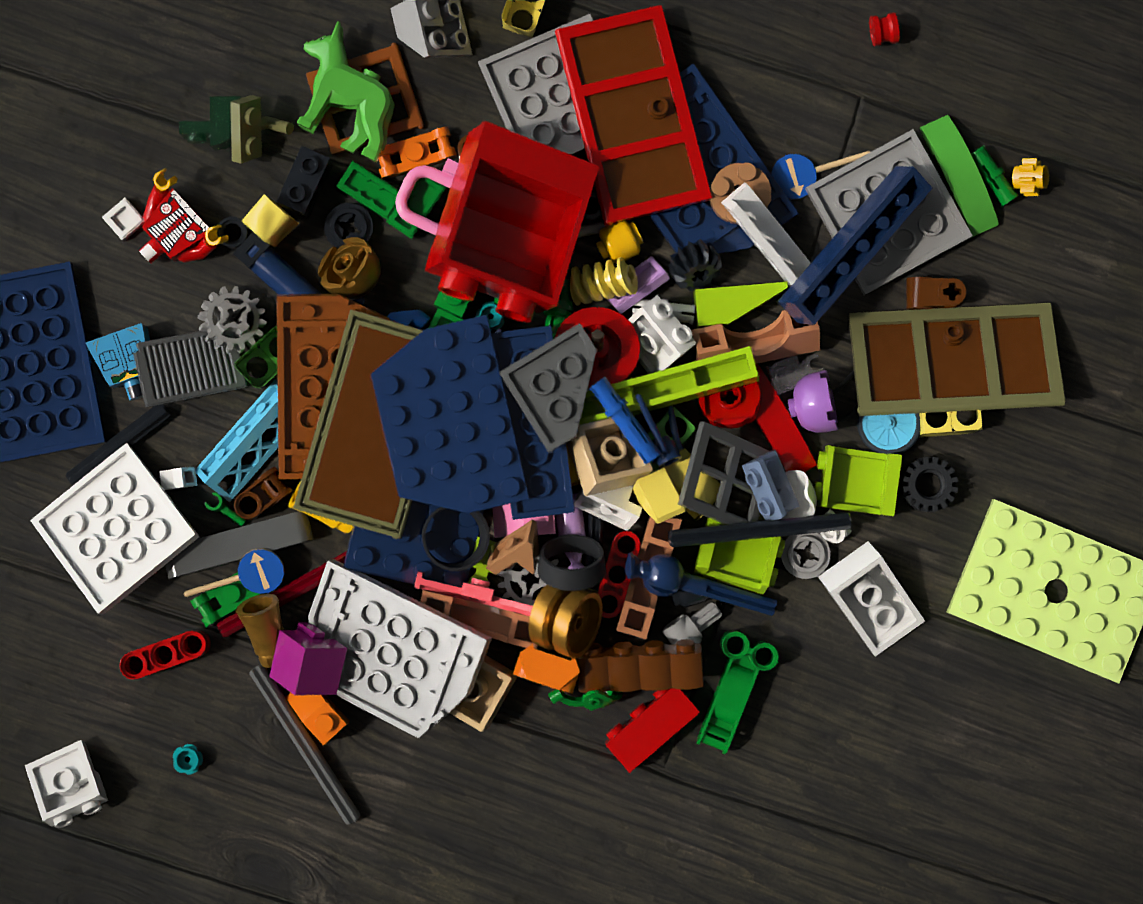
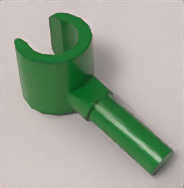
(223, 508)

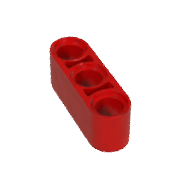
(615, 558)
(150, 656)

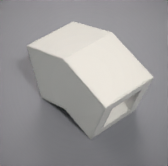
(178, 478)

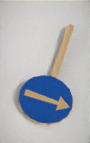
(797, 172)
(258, 572)

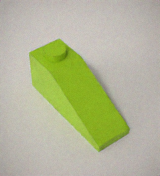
(731, 303)

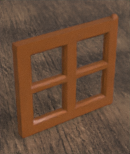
(404, 87)

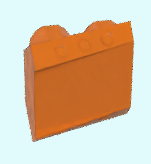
(547, 669)

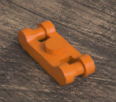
(416, 152)

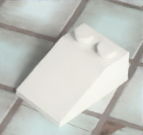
(871, 598)

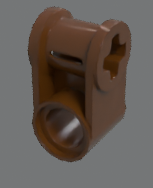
(928, 293)
(263, 494)

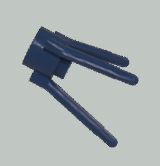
(669, 448)

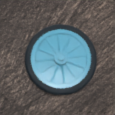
(889, 432)

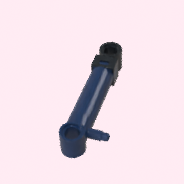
(266, 261)

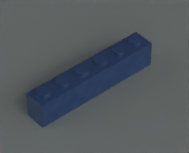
(855, 245)

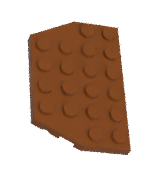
(307, 349)

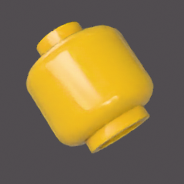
(619, 241)

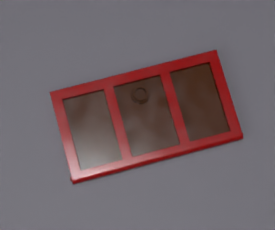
(633, 114)

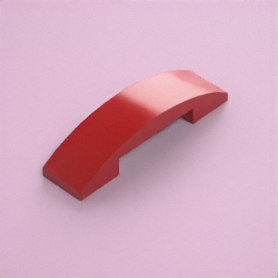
(781, 429)

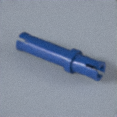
(621, 415)

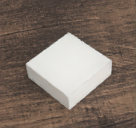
(124, 219)

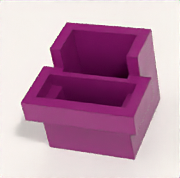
(307, 661)

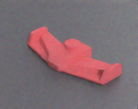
(475, 591)

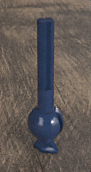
(665, 576)

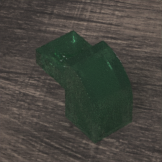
(216, 129)

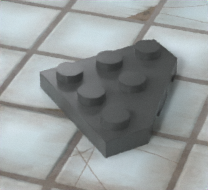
(554, 385)

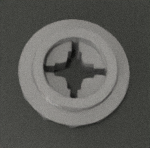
(810, 568)

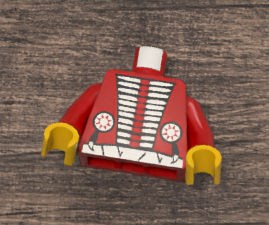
(175, 226)

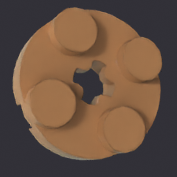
(734, 176)

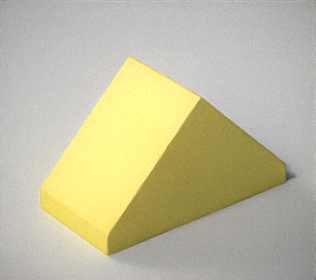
(657, 496)

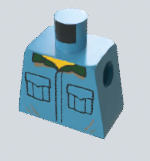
(116, 358)

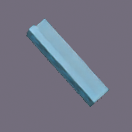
(241, 440)

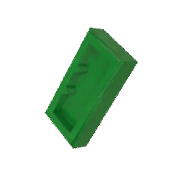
(368, 190)
(421, 201)

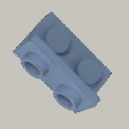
(770, 486)

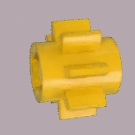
(1030, 177)

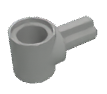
(690, 628)

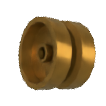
(565, 620)

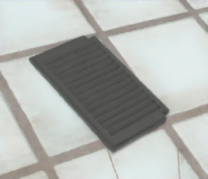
(185, 368)

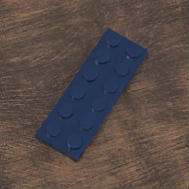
(544, 473)

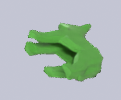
(348, 89)

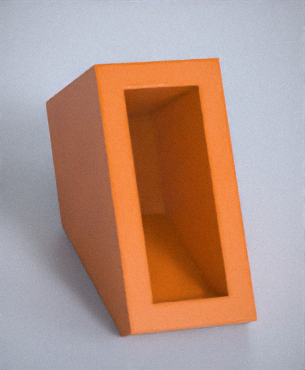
(318, 715)

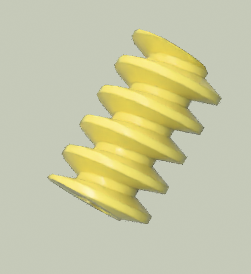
(602, 282)

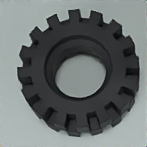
(947, 484)

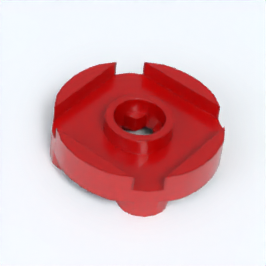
(732, 415)

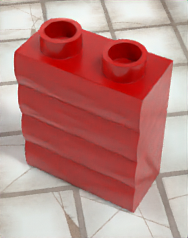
(510, 221)

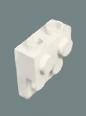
(660, 335)
(66, 785)

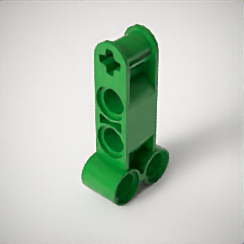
(733, 691)

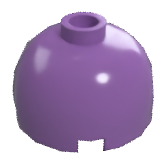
(814, 403)

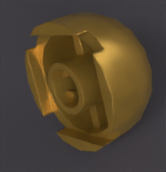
(350, 269)

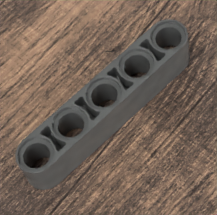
(235, 543)

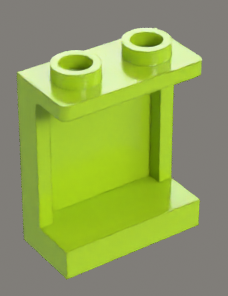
(858, 480)
(740, 563)

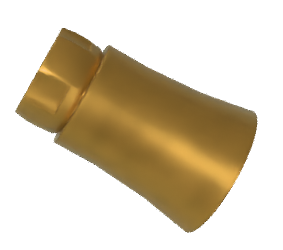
(262, 623)

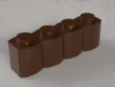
(641, 667)

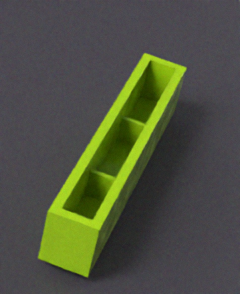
(679, 383)

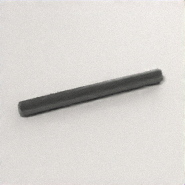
(305, 744)

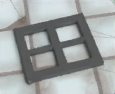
(737, 446)

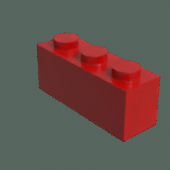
(650, 727)

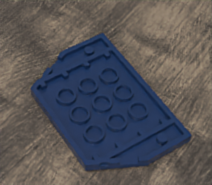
(719, 145)
(450, 420)

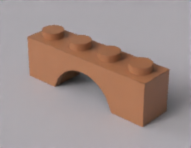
(776, 341)
(639, 602)
(489, 620)

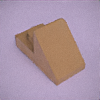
(518, 547)

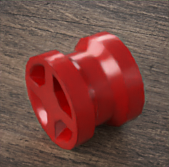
(884, 29)

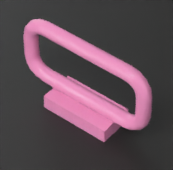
(442, 177)

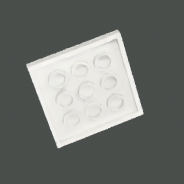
(114, 529)

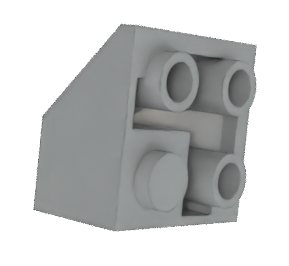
(432, 27)

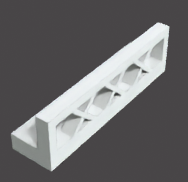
(766, 233)

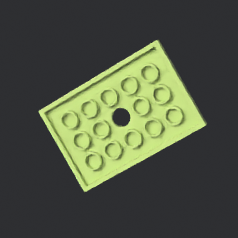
(1007, 583)

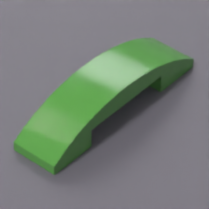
(961, 174)

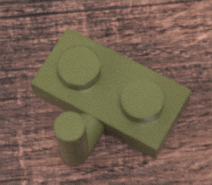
(247, 128)

